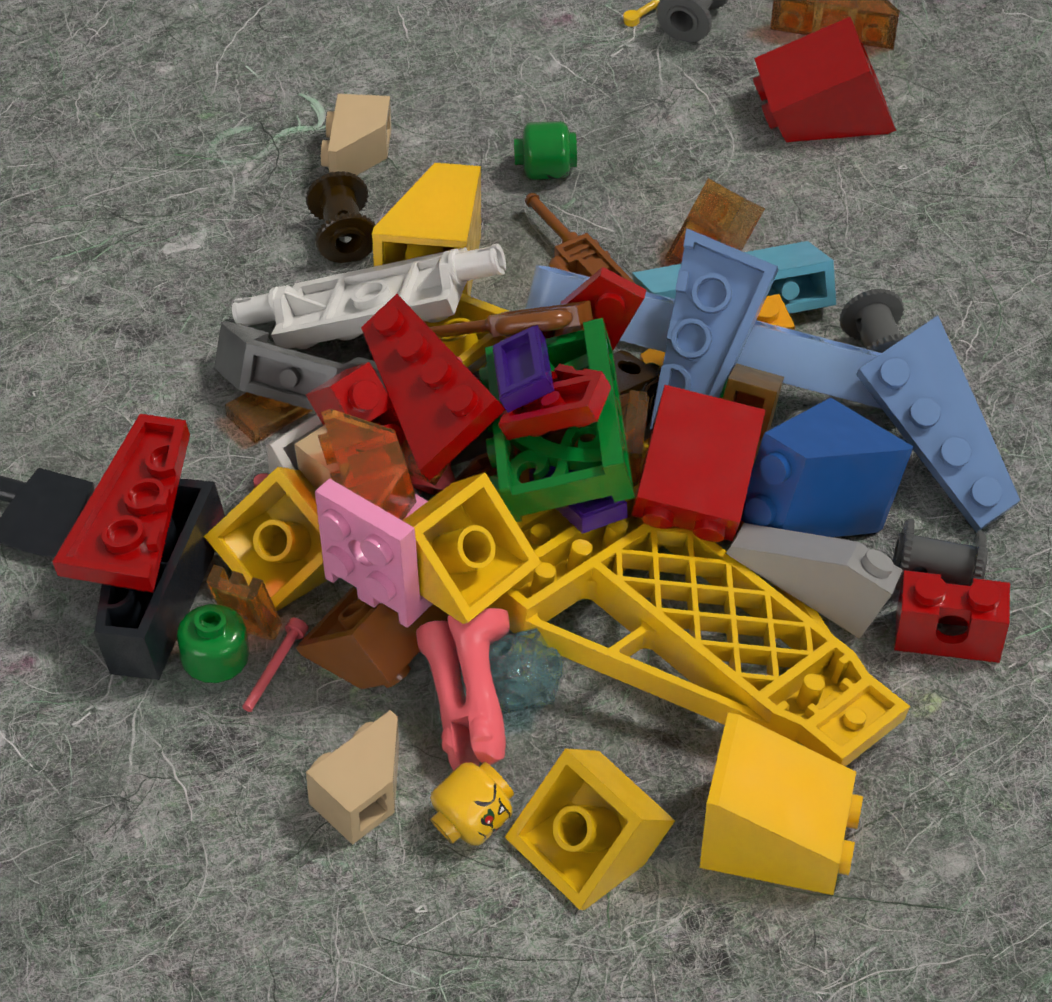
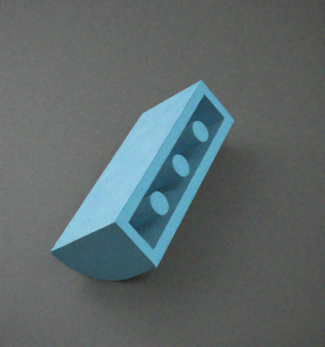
(803, 276)

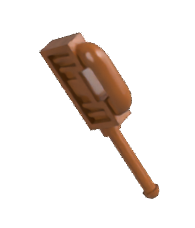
(576, 253)
(556, 318)

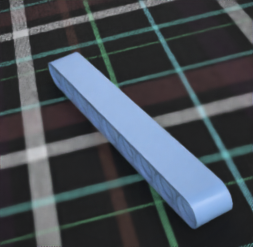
(797, 356)

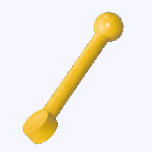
(632, 17)

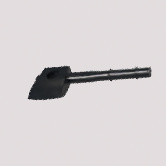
(41, 510)

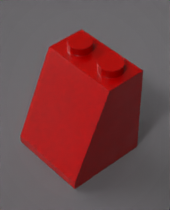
(822, 87)
(698, 464)

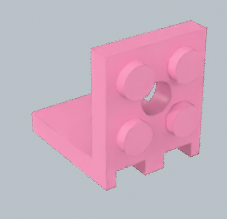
(370, 550)

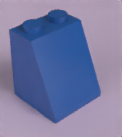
(826, 474)

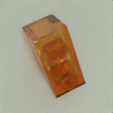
(720, 216)

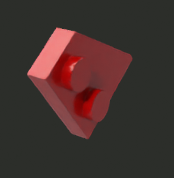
(574, 402)

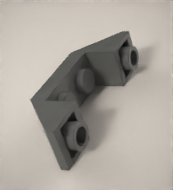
(273, 370)

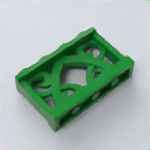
(600, 463)

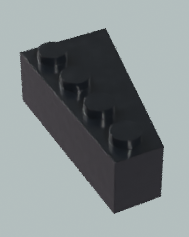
(141, 627)

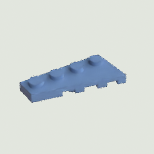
(712, 314)
(936, 412)

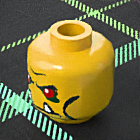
(471, 803)

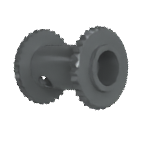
(687, 18)
(873, 319)
(953, 560)

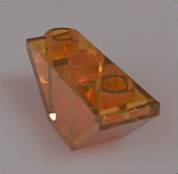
(874, 19)
(368, 461)

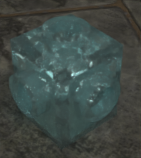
(524, 671)

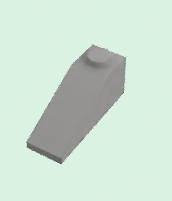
(823, 572)

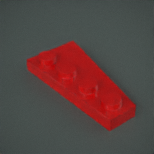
(429, 387)
(130, 511)

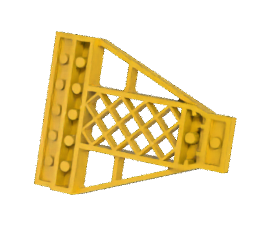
(819, 702)

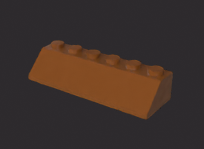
(368, 642)

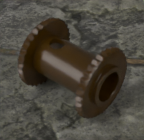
(337, 201)

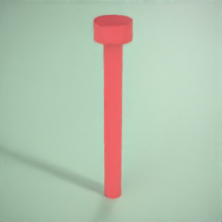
(295, 630)

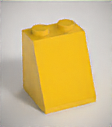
(432, 217)
(778, 810)

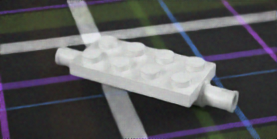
(344, 302)

